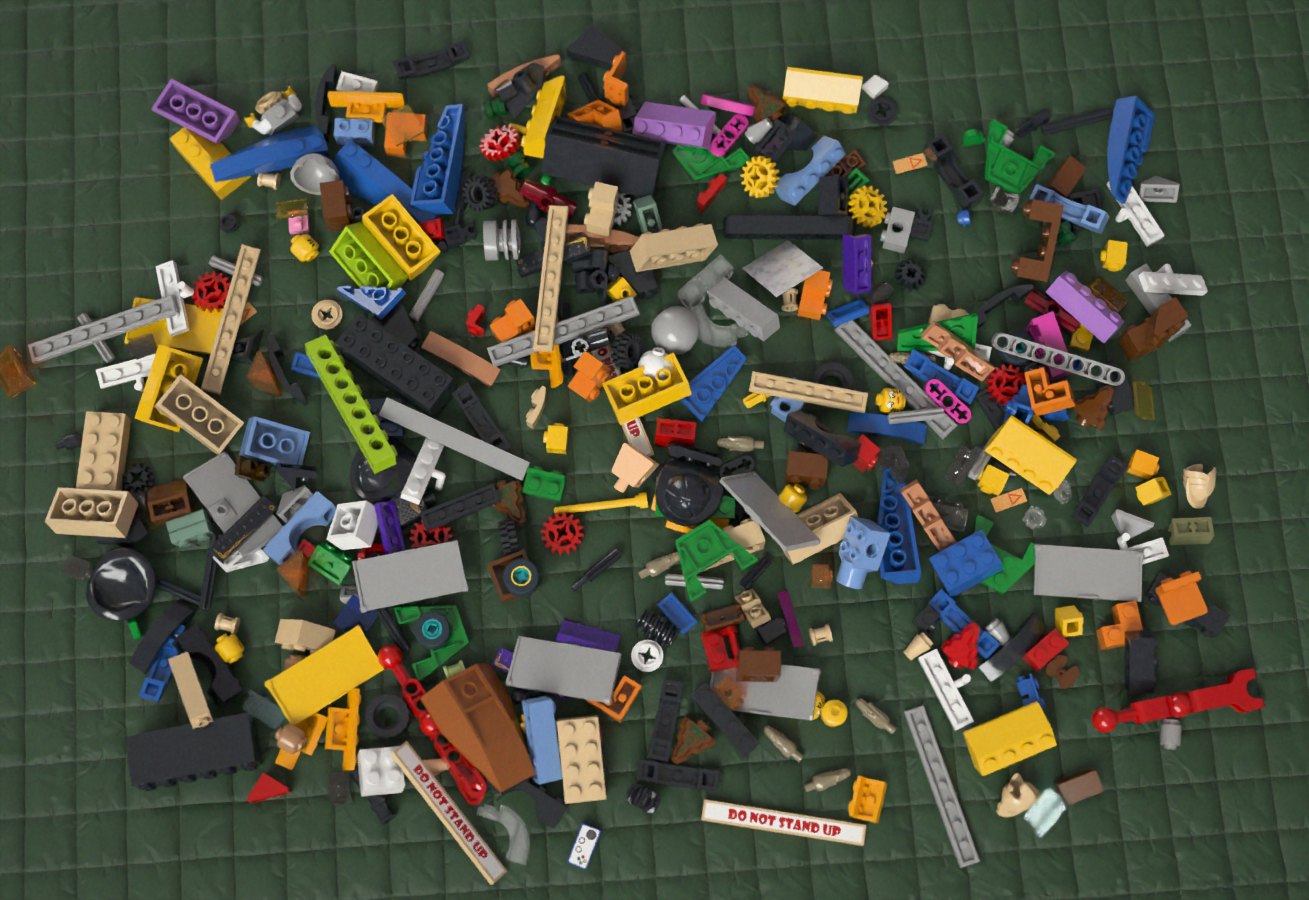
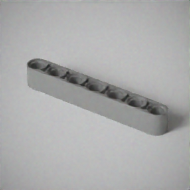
(1065, 364)

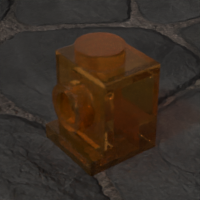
(821, 576)
(735, 699)

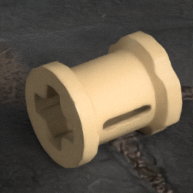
(269, 179)
(789, 300)
(227, 623)
(820, 634)

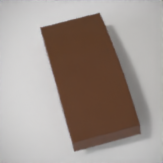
(847, 165)

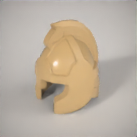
(1198, 484)
(1017, 797)

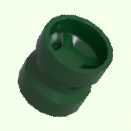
(494, 108)
(519, 164)
(1065, 235)

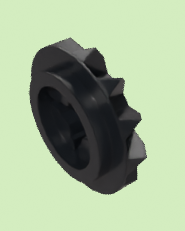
(884, 104)
(147, 476)

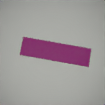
(790, 619)

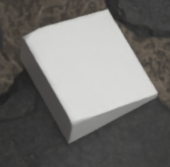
(875, 86)

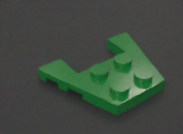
(703, 164)
(1008, 168)
(704, 548)
(1012, 566)
(439, 656)

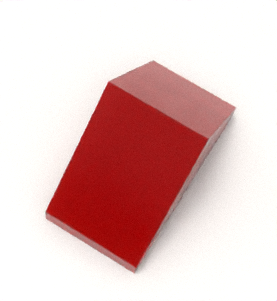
(881, 321)
(267, 788)

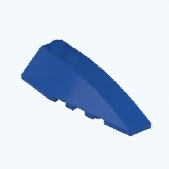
(1127, 141)
(270, 154)
(439, 176)
(373, 181)
(901, 558)

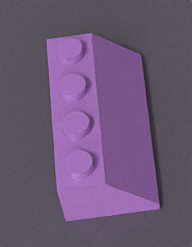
(196, 112)
(675, 125)
(1085, 306)

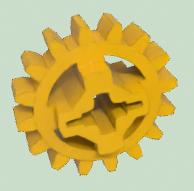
(760, 177)
(867, 206)

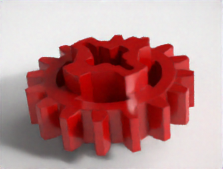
(500, 143)
(213, 285)
(1005, 376)
(554, 529)
(437, 533)

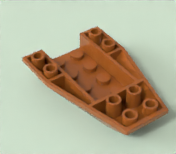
(481, 724)

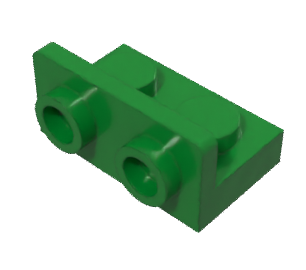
(544, 484)
(331, 562)

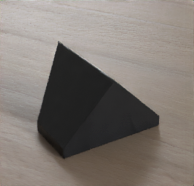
(805, 135)
(246, 348)

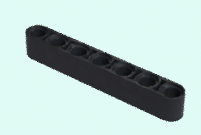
(787, 227)

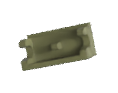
(1191, 531)

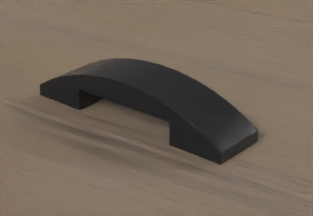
(431, 63)
(327, 82)
(1016, 293)
(274, 352)
(479, 418)
(1099, 490)
(160, 634)
(1013, 649)
(665, 720)
(677, 776)

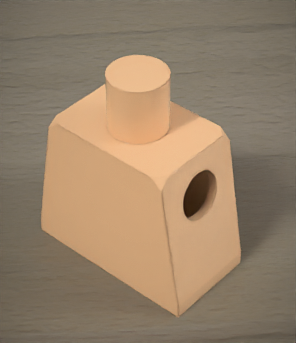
(632, 467)

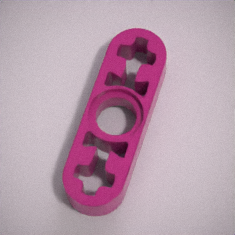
(728, 105)
(730, 127)
(940, 388)

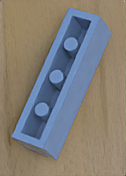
(542, 739)

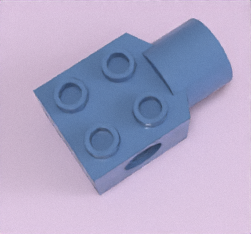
(861, 551)

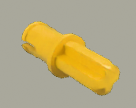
(753, 399)

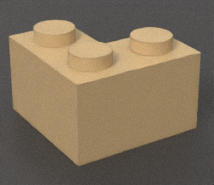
(603, 208)
(303, 635)

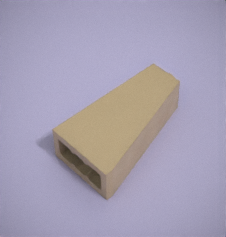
(190, 690)

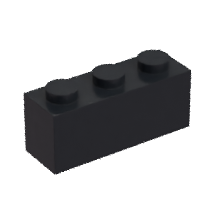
(1140, 662)

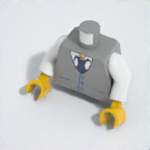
(278, 116)

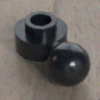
(519, 695)

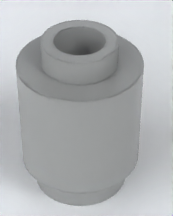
(1170, 734)

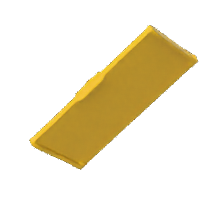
(199, 338)
(324, 676)

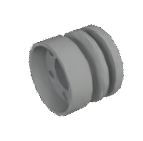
(501, 240)

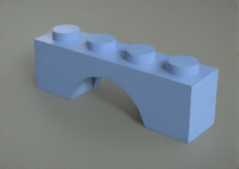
(796, 185)
(1076, 213)
(314, 512)

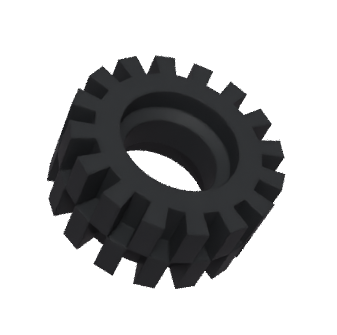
(472, 196)
(627, 350)
(508, 536)

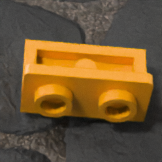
(867, 799)

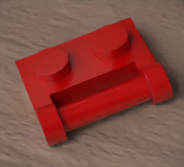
(716, 650)

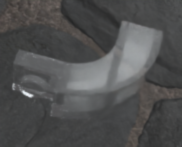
(714, 334)
(519, 836)

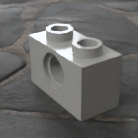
(897, 240)

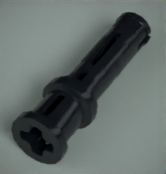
(377, 802)

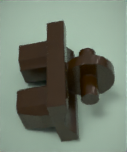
(251, 469)

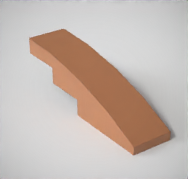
(550, 64)
(615, 243)
(962, 354)
(460, 358)
(928, 516)

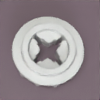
(643, 647)

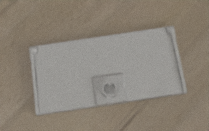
(229, 499)
(768, 511)
(1088, 573)
(409, 576)
(564, 669)
(789, 697)

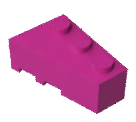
(1046, 332)

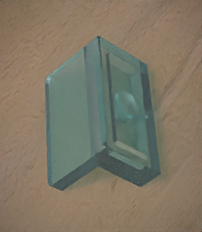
(263, 710)
(1046, 811)

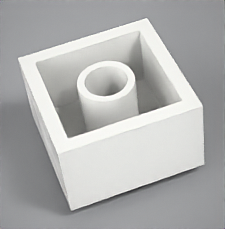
(353, 525)
(379, 772)

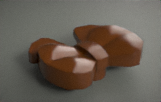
(1055, 668)

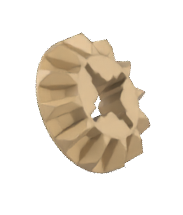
(268, 101)
(326, 306)

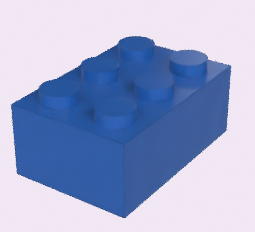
(966, 563)

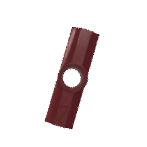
(545, 196)
(1042, 306)

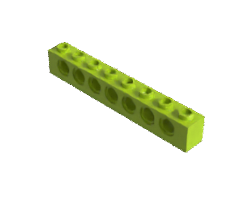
(377, 459)

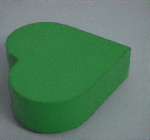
(972, 137)
(134, 627)

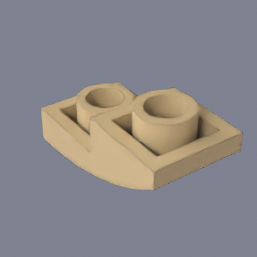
(538, 401)
(752, 608)

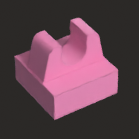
(299, 225)

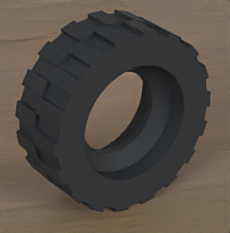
(834, 369)
(387, 701)

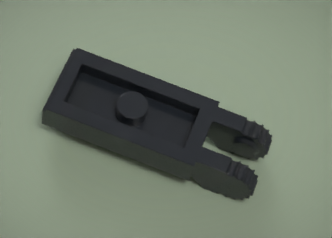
(693, 453)

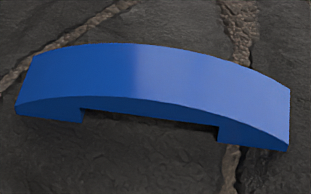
(927, 370)
(878, 425)
(957, 620)
(161, 671)

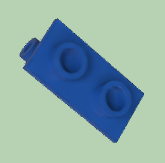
(1030, 687)

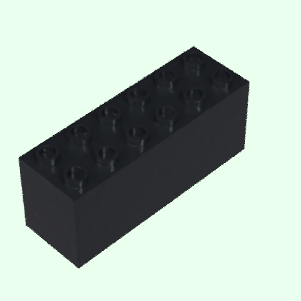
(602, 155)
(396, 366)
(195, 753)

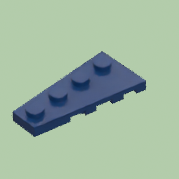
(712, 383)

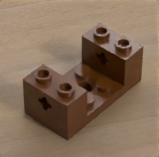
(1040, 268)

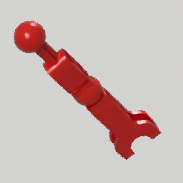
(1180, 704)
(463, 772)

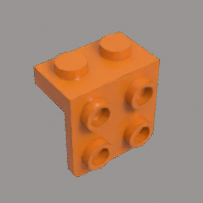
(614, 88)
(1181, 598)

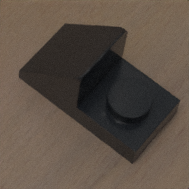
(291, 471)

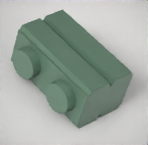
(647, 214)
(190, 528)

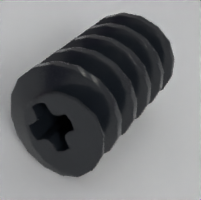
(657, 628)

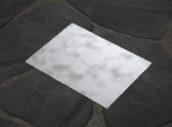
(782, 268)

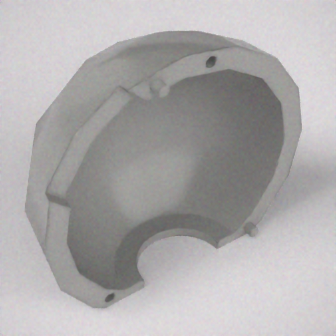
(311, 171)
(675, 330)

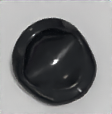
(385, 483)
(688, 493)
(121, 585)

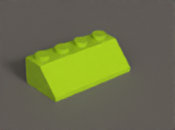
(366, 259)

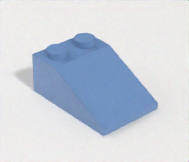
(273, 442)

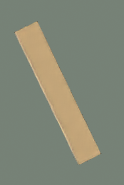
(808, 392)

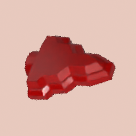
(963, 647)

